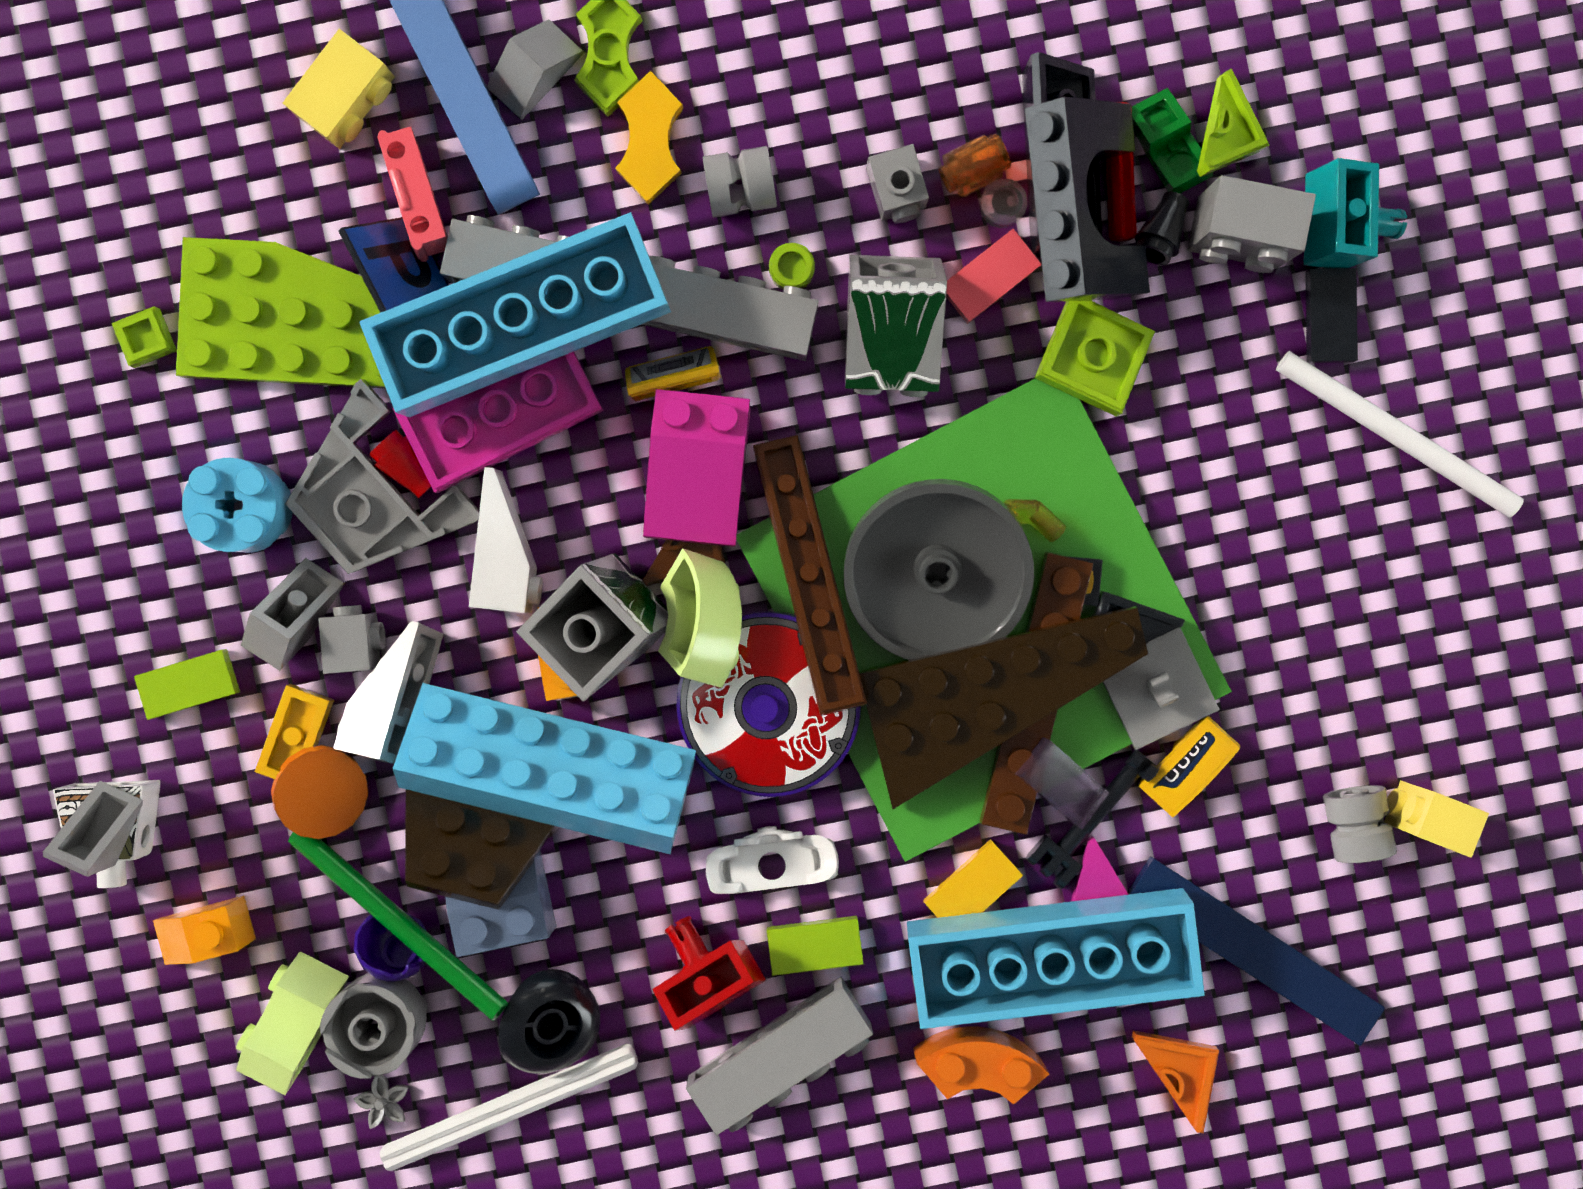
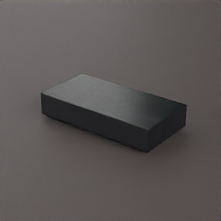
(1331, 315)

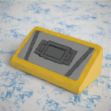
(672, 373)

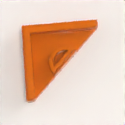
(1184, 1069)

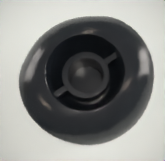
(548, 1022)

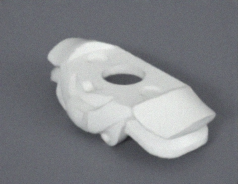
(736, 869)

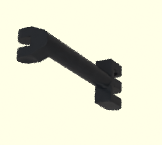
(1060, 854)

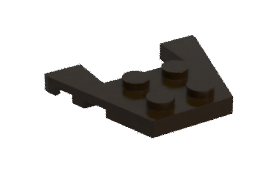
(467, 849)

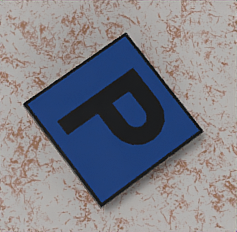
(390, 264)

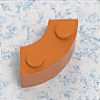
(980, 1059)

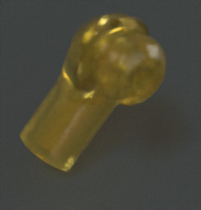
(1038, 515)

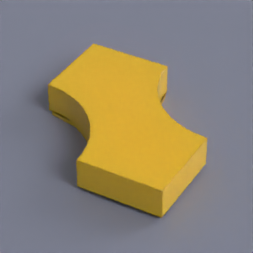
(650, 116)

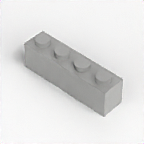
(779, 1057)

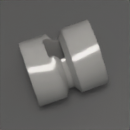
(757, 181)
(1360, 824)

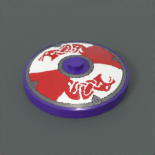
(764, 722)

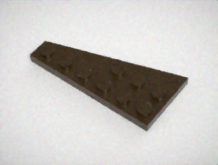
(965, 701)

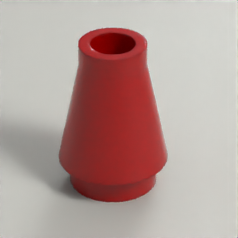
(400, 463)

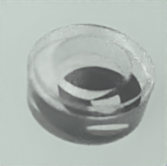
(1003, 203)

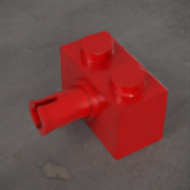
(708, 977)

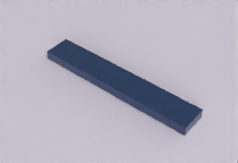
(1268, 957)

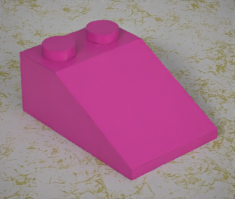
(696, 467)

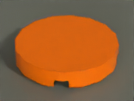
(319, 792)

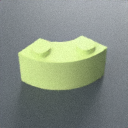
(701, 619)
(290, 1024)

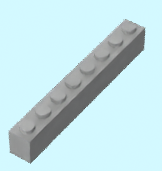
(699, 300)

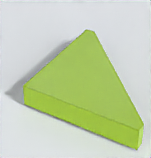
(1231, 127)

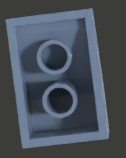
(521, 919)

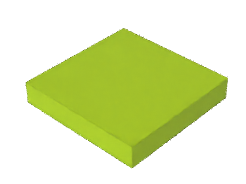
(1095, 355)

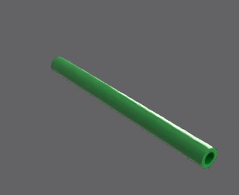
(401, 925)

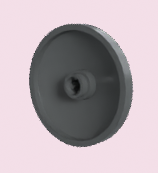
(937, 568)

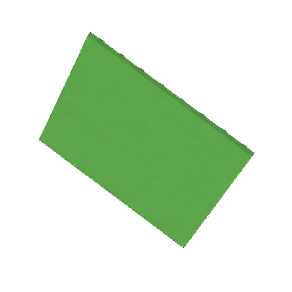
(1015, 447)

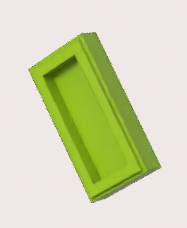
(187, 684)
(814, 945)

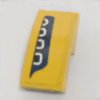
(1190, 766)

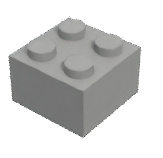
(1250, 223)

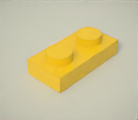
(294, 727)

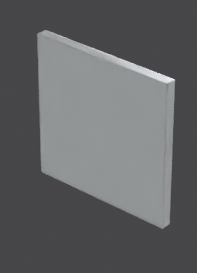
(1161, 691)

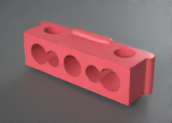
(413, 192)

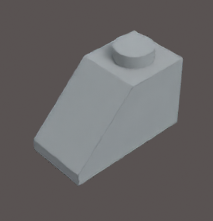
(290, 614)

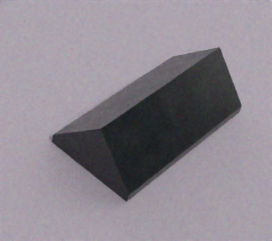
(1043, 81)

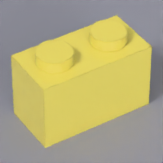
(340, 89)
(1435, 818)

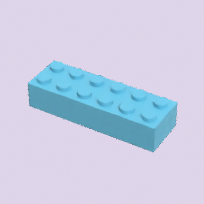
(515, 316)
(544, 768)
(1055, 958)

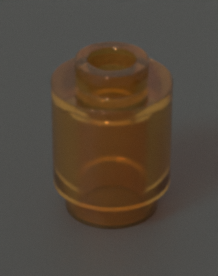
(974, 165)

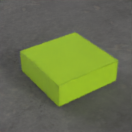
(144, 337)

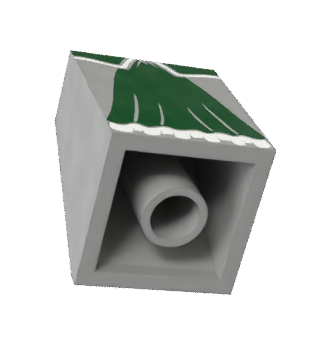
(895, 324)
(595, 624)

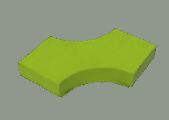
(607, 70)

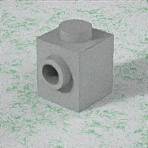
(897, 184)
(350, 640)

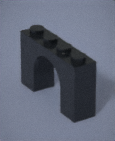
(1074, 255)

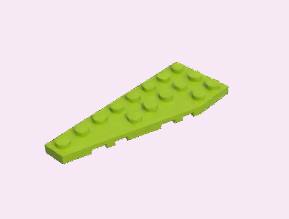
(271, 316)

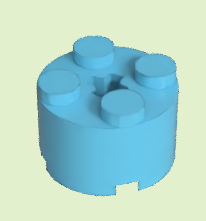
(211, 499)

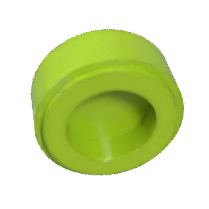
(791, 266)

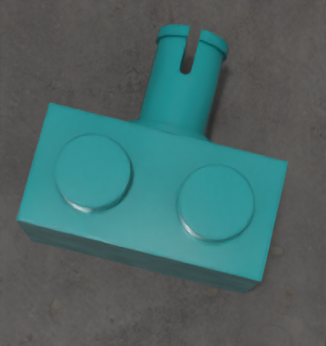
(1347, 215)

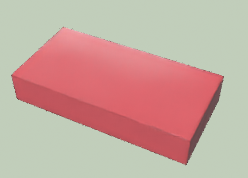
(991, 276)

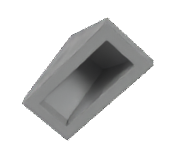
(532, 66)
(95, 831)

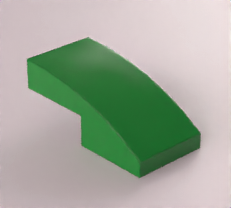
(1167, 141)

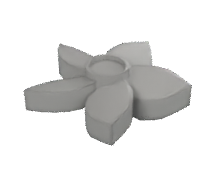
(382, 1101)

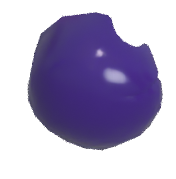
(384, 953)

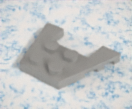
(356, 506)

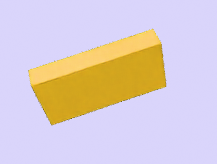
(974, 883)

